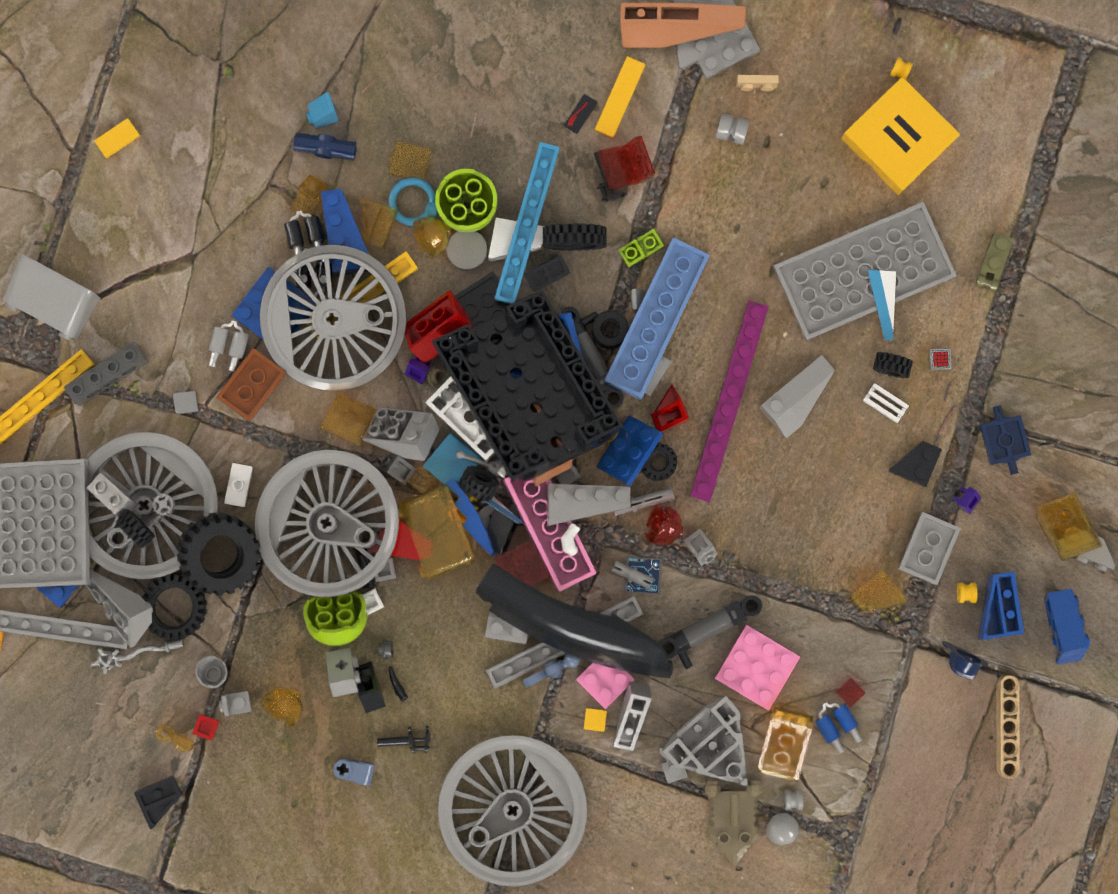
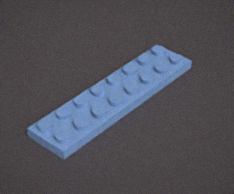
(656, 318)

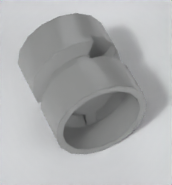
(732, 128)

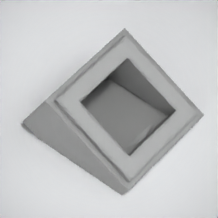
(636, 298)
(185, 402)

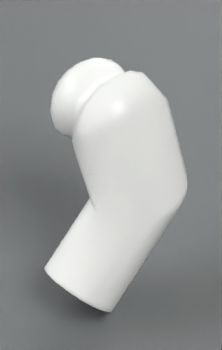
(568, 540)

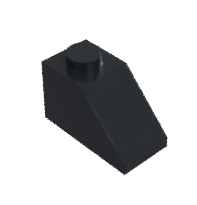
(369, 688)

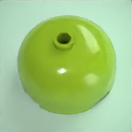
(461, 188)
(336, 618)

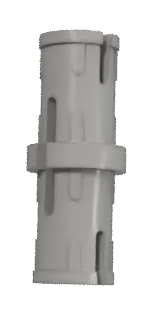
(632, 574)

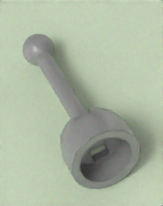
(494, 466)

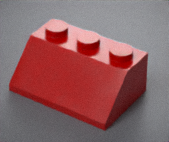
(433, 322)

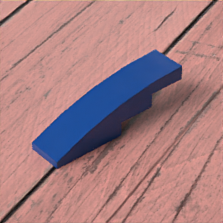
(474, 524)

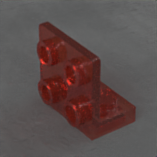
(626, 164)

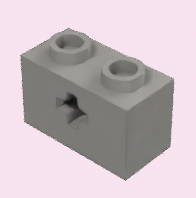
(111, 495)
(342, 672)

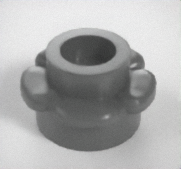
(386, 649)

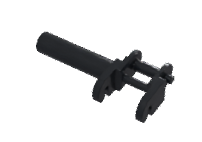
(614, 196)
(395, 741)

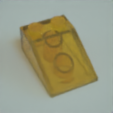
(1067, 526)
(785, 743)

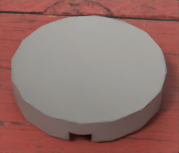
(467, 250)

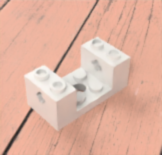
(451, 407)

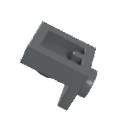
(397, 468)

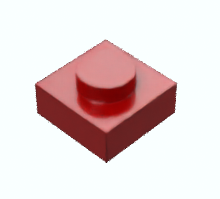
(206, 727)

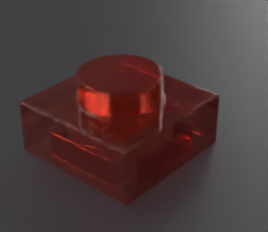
(850, 692)

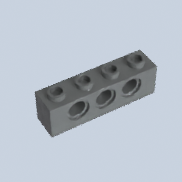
(106, 374)

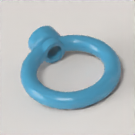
(430, 209)

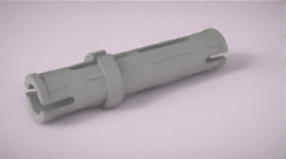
(667, 494)

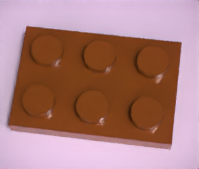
(251, 385)

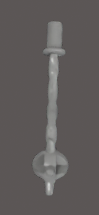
(108, 659)

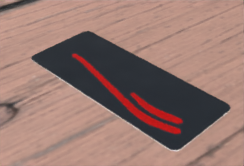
(580, 114)

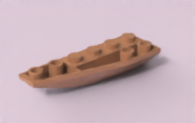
(676, 23)

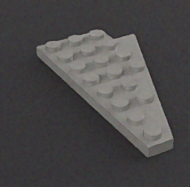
(717, 51)

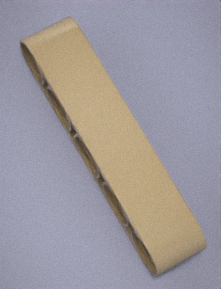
(1014, 735)

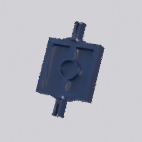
(1005, 440)

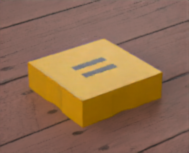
(900, 136)

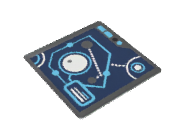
(648, 566)

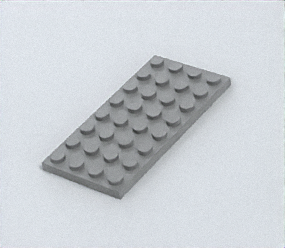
(833, 281)

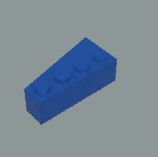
(341, 228)

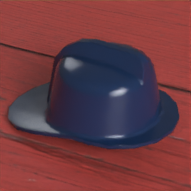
(964, 663)

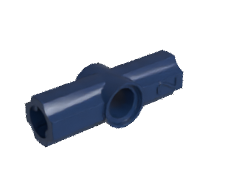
(325, 146)

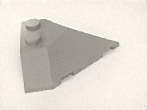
(711, 743)

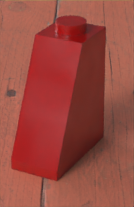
(404, 545)

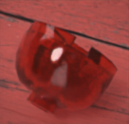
(664, 526)

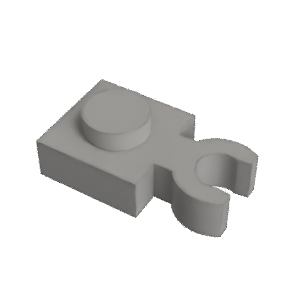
(671, 772)

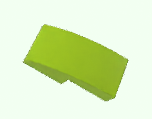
(641, 248)

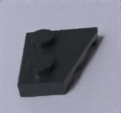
(918, 464)
(158, 799)

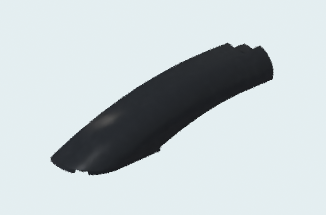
(572, 629)

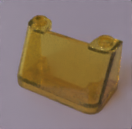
(436, 533)

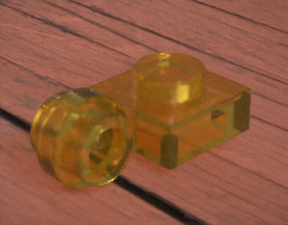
(181, 742)

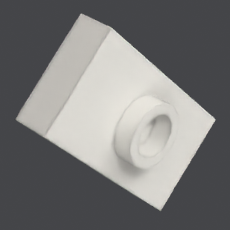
(238, 485)

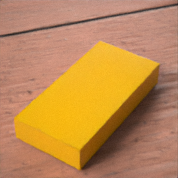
(117, 138)

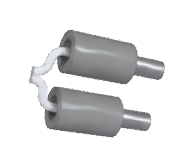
(237, 346)

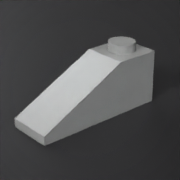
(632, 715)

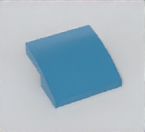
(445, 464)

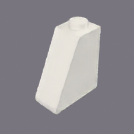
(502, 238)

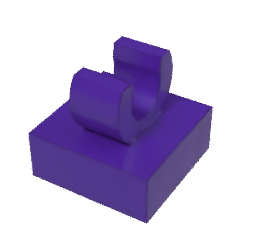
(417, 370)
(968, 500)

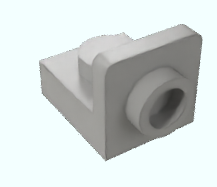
(701, 547)
(235, 703)

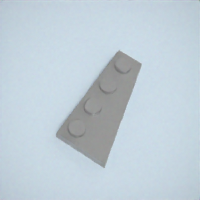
(575, 502)

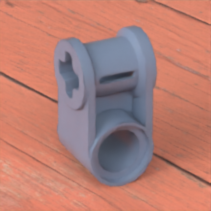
(359, 771)

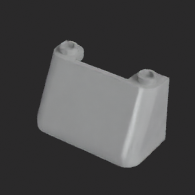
(50, 297)

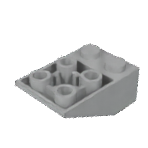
(402, 432)

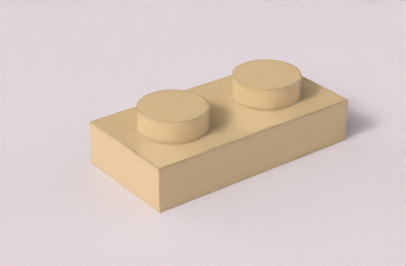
(765, 82)

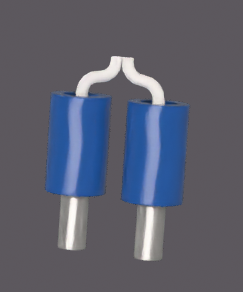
(846, 721)

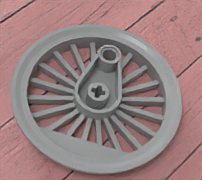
(351, 316)
(181, 462)
(346, 530)
(496, 820)

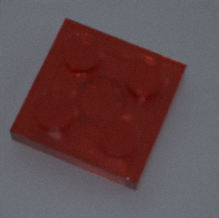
(523, 564)

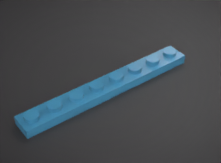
(527, 223)

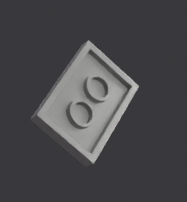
(929, 548)

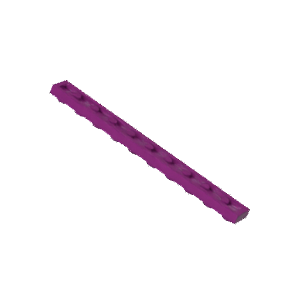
(729, 401)

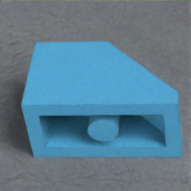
(322, 111)

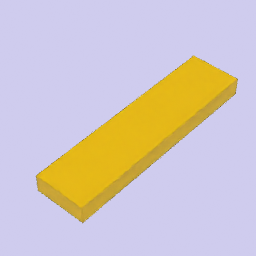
(620, 97)

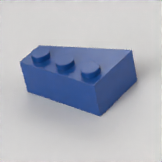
(1001, 608)
(1066, 625)

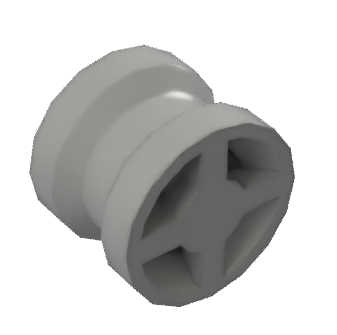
(160, 502)
(793, 799)

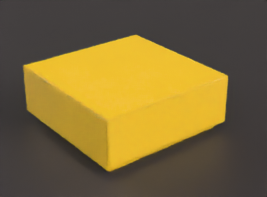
(595, 719)

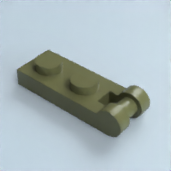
(994, 261)

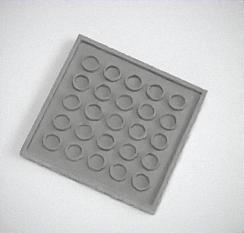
(44, 524)

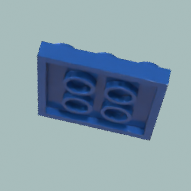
(249, 309)

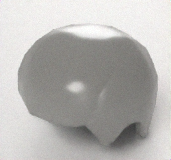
(211, 671)
(782, 829)

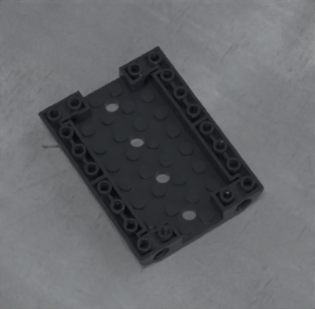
(551, 377)

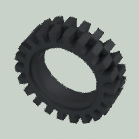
(574, 237)
(198, 608)

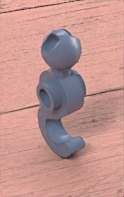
(552, 669)

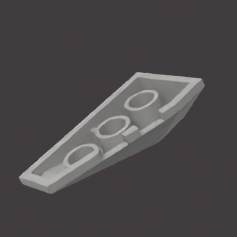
(794, 401)
(124, 606)

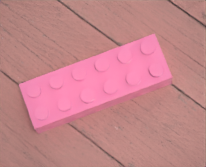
(532, 508)

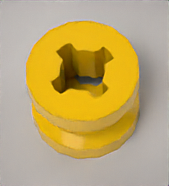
(901, 68)
(967, 592)

